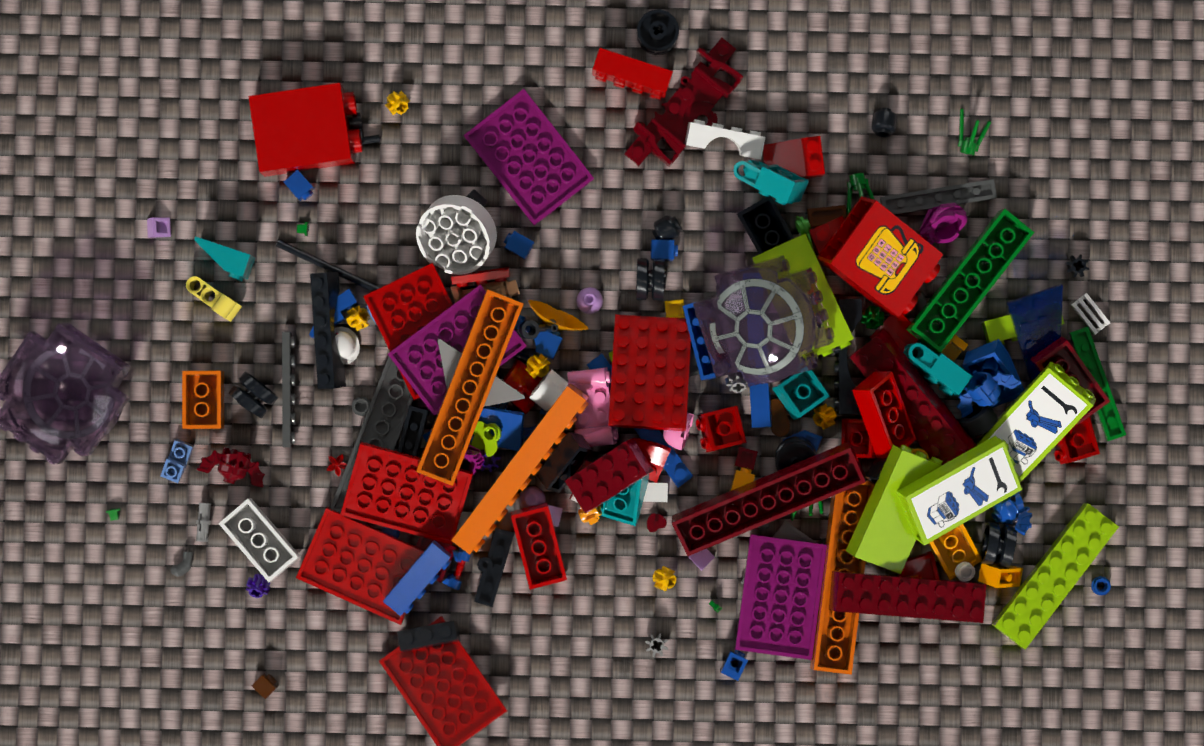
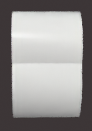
(548, 390)

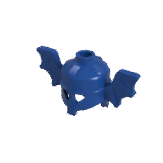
(986, 392)
(1011, 511)

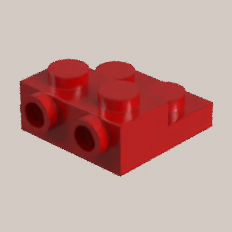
(720, 429)
(1077, 443)

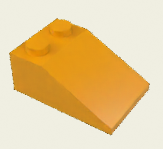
(953, 549)

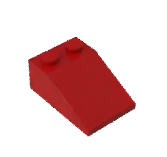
(799, 156)

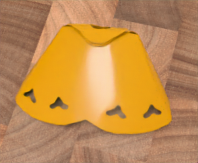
(563, 320)

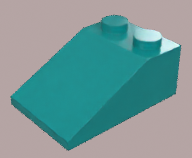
(230, 260)
(627, 504)

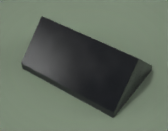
(765, 225)

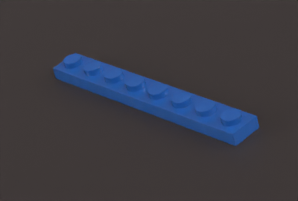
(674, 465)

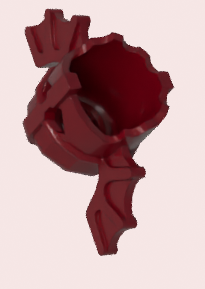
(233, 466)

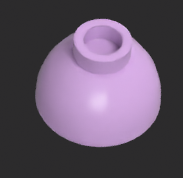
(589, 300)
(531, 496)

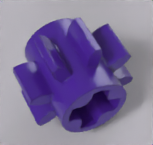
(489, 465)
(257, 586)

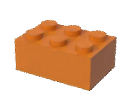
(202, 399)

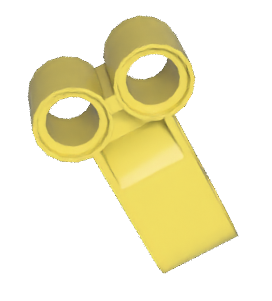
(220, 304)

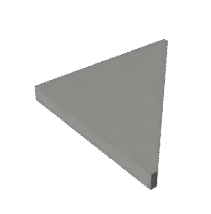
(499, 392)

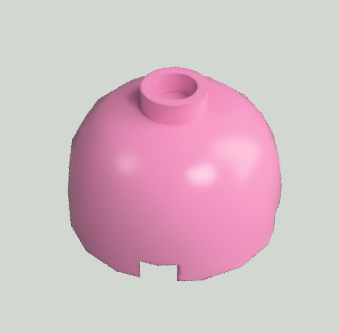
(679, 438)

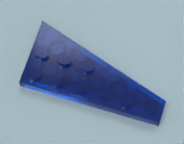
(1037, 323)

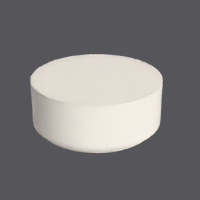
(964, 571)

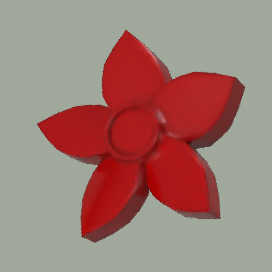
(336, 464)

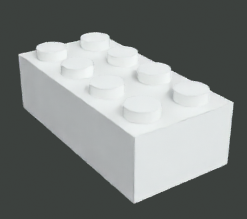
(259, 540)

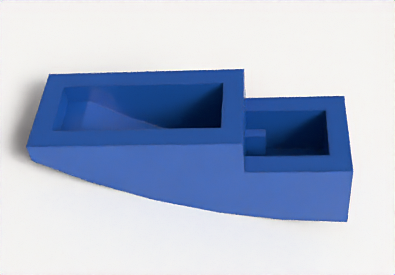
(344, 302)

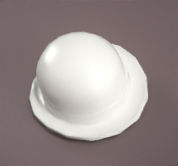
(347, 344)

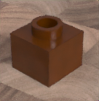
(265, 685)

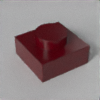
(746, 458)

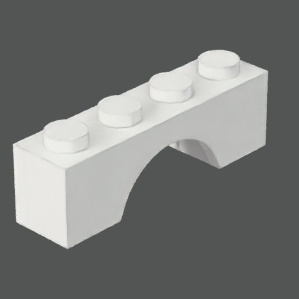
(701, 135)

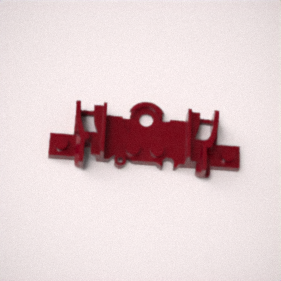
(687, 103)

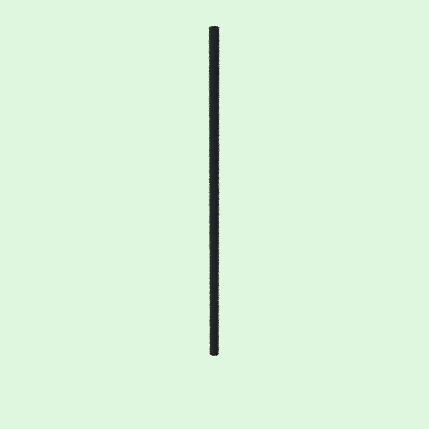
(348, 276)

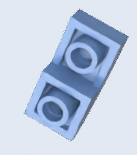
(177, 460)

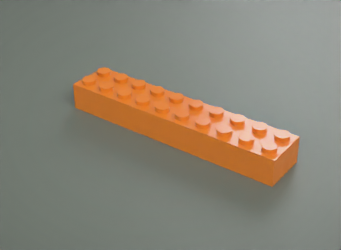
(469, 387)
(517, 473)
(838, 630)

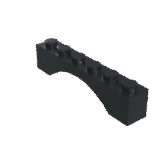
(328, 361)
(846, 402)

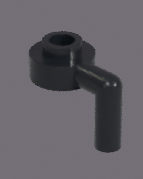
(356, 123)
(535, 329)

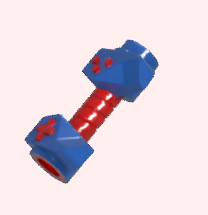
(460, 557)

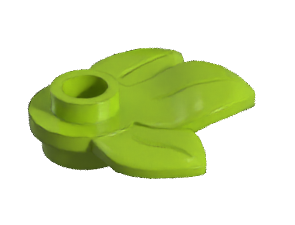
(484, 439)

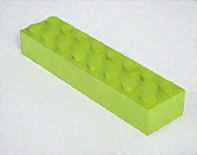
(1055, 575)

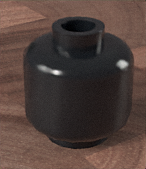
(884, 122)
(666, 228)

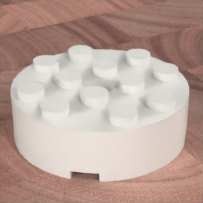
(456, 234)

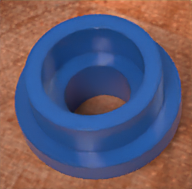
(1105, 589)

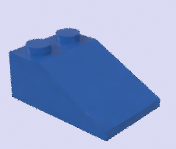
(990, 359)

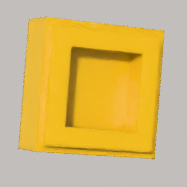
(674, 308)

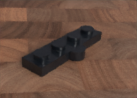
(493, 567)

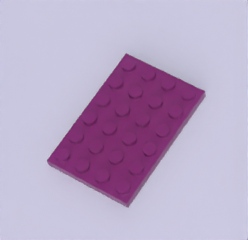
(528, 157)
(420, 354)
(780, 597)

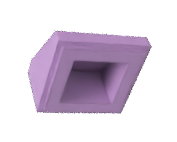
(158, 227)
(555, 514)
(702, 558)

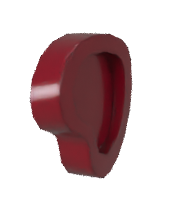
(655, 522)

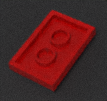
(481, 277)

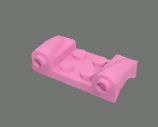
(595, 418)

